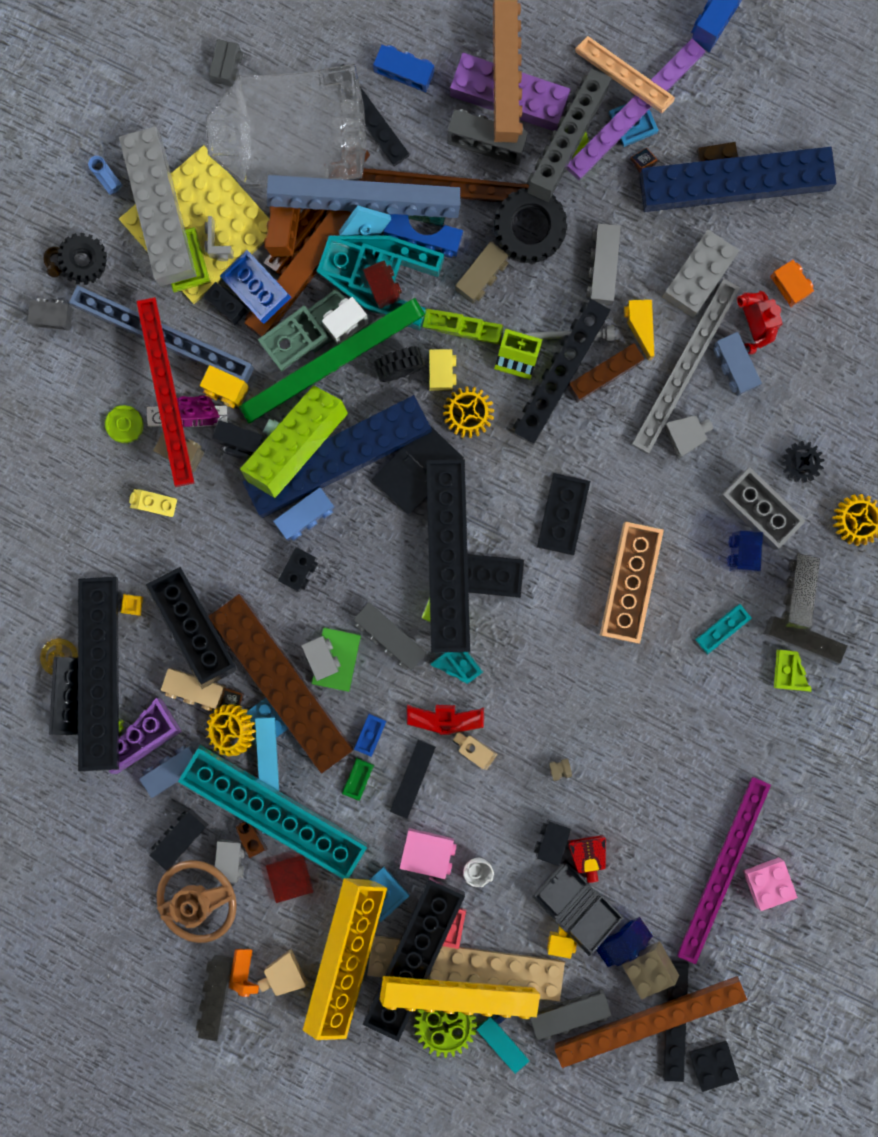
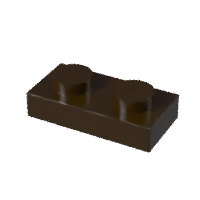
(716, 152)

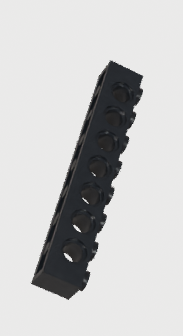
(599, 314)

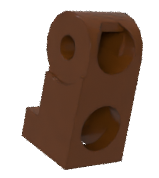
(250, 839)

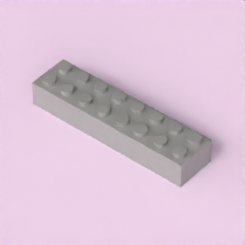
(157, 206)

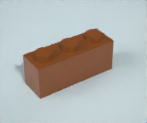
(282, 231)

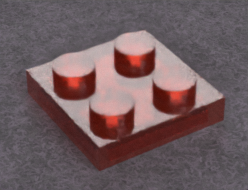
(289, 878)

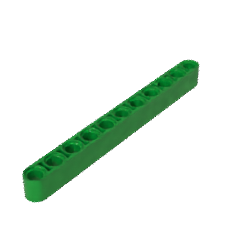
(332, 360)

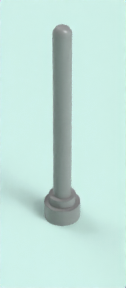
(606, 333)

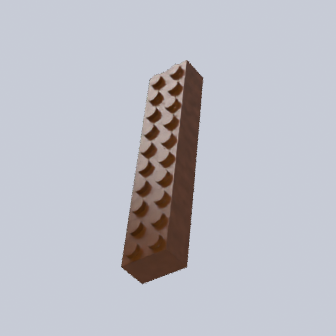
(281, 683)

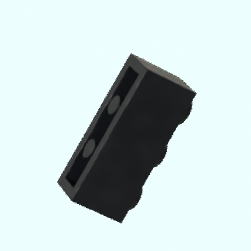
(178, 839)

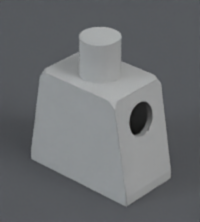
(687, 434)

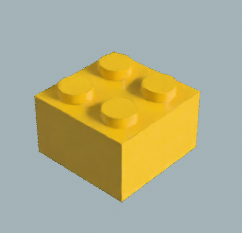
(224, 386)

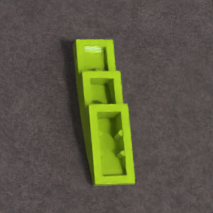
(462, 326)

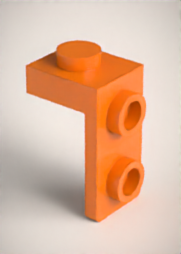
(239, 973)

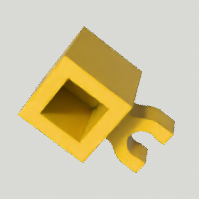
(561, 944)

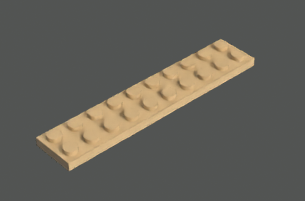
(480, 967)

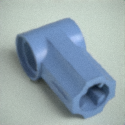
(105, 175)

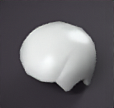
(478, 872)

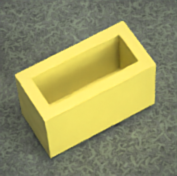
(441, 370)

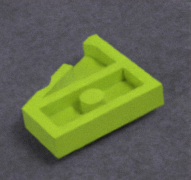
(790, 672)

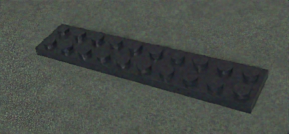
(448, 556)
(98, 674)

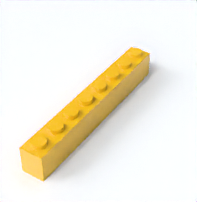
(459, 997)

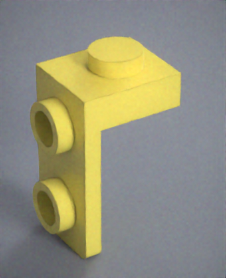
(153, 502)

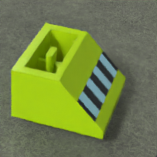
(518, 354)

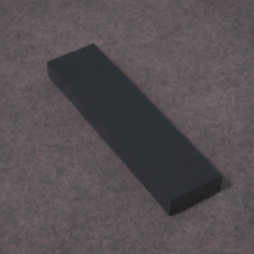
(412, 779)

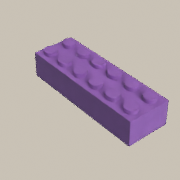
(541, 100)

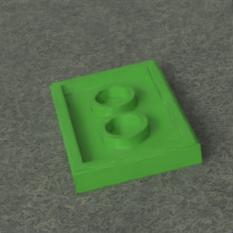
(346, 649)

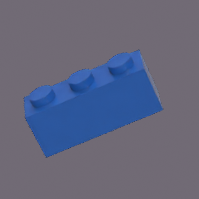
(403, 68)

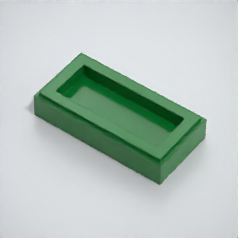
(358, 779)

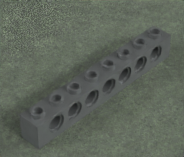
(569, 135)

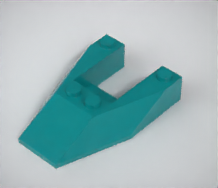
(348, 256)

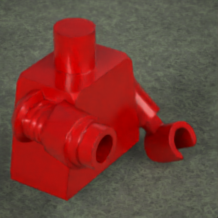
(762, 317)

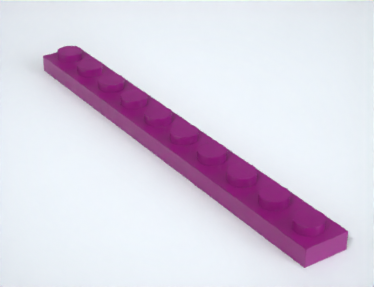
(723, 870)

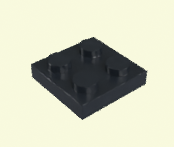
(714, 1066)

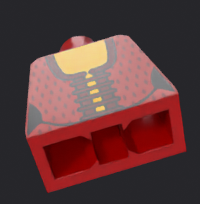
(589, 855)

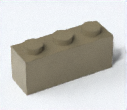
(482, 273)

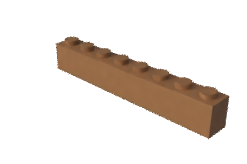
(505, 71)

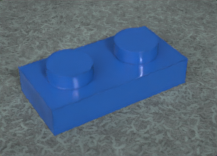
(370, 735)

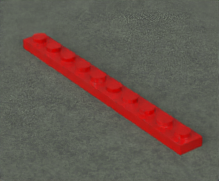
(165, 392)

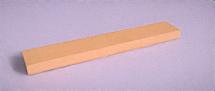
(624, 74)

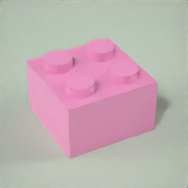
(770, 884)

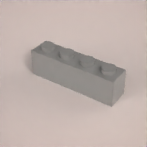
(604, 263)

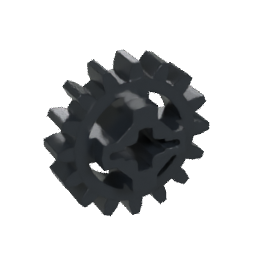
(796, 458)

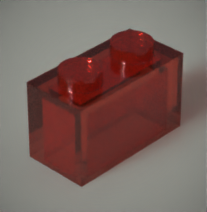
(382, 285)

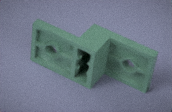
(303, 330)

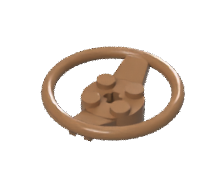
(200, 899)

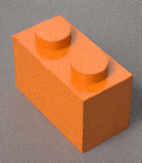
(792, 283)

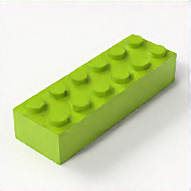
(294, 441)

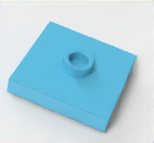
(365, 223)

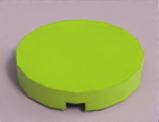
(124, 424)

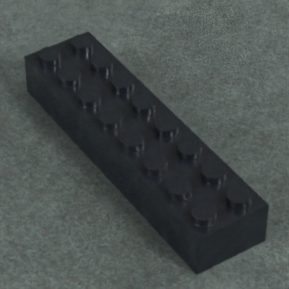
(416, 951)

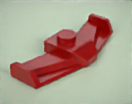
(445, 719)

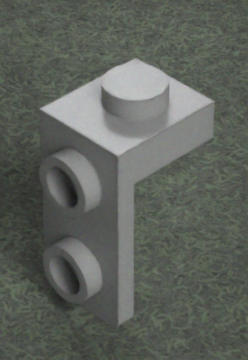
(221, 253)

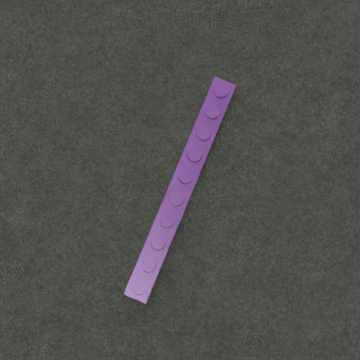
(633, 111)

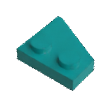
(458, 665)

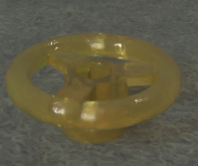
(58, 642)

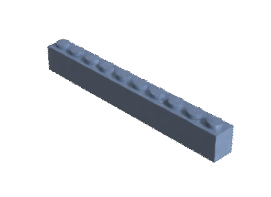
(378, 196)
(175, 341)

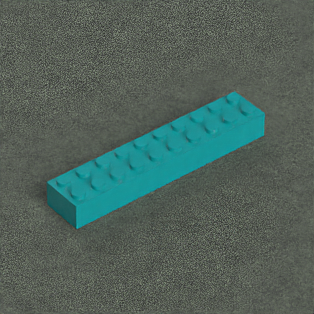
(273, 812)

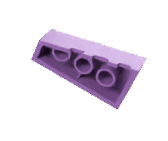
(146, 734)

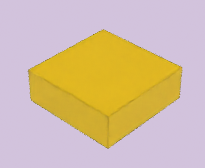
(131, 604)

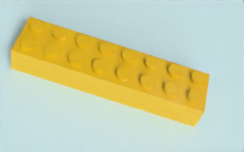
(344, 959)

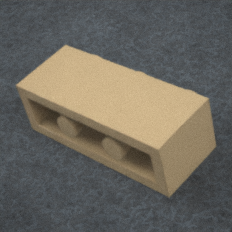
(186, 686)

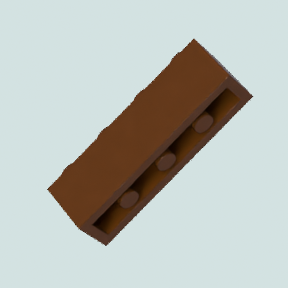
(605, 373)

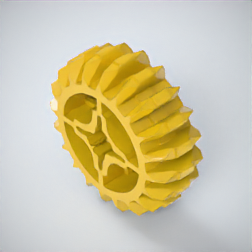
(476, 417)
(842, 513)
(235, 727)

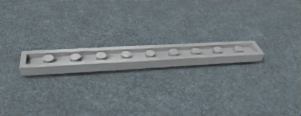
(685, 366)

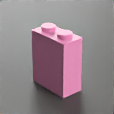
(428, 853)

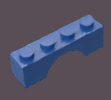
(445, 241)

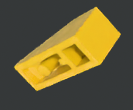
(640, 321)

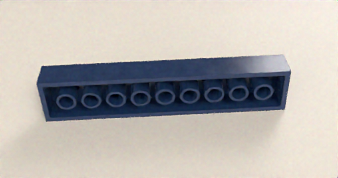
(737, 179)
(348, 453)

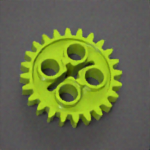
(450, 1042)

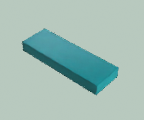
(723, 629)
(502, 1044)

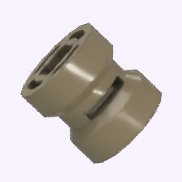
(560, 769)

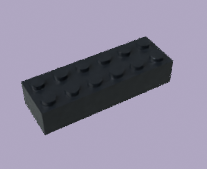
(191, 627)

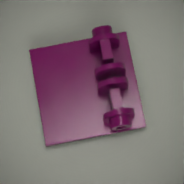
(196, 410)

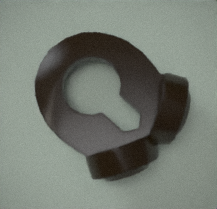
(52, 270)

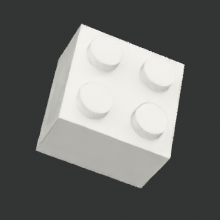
(345, 320)

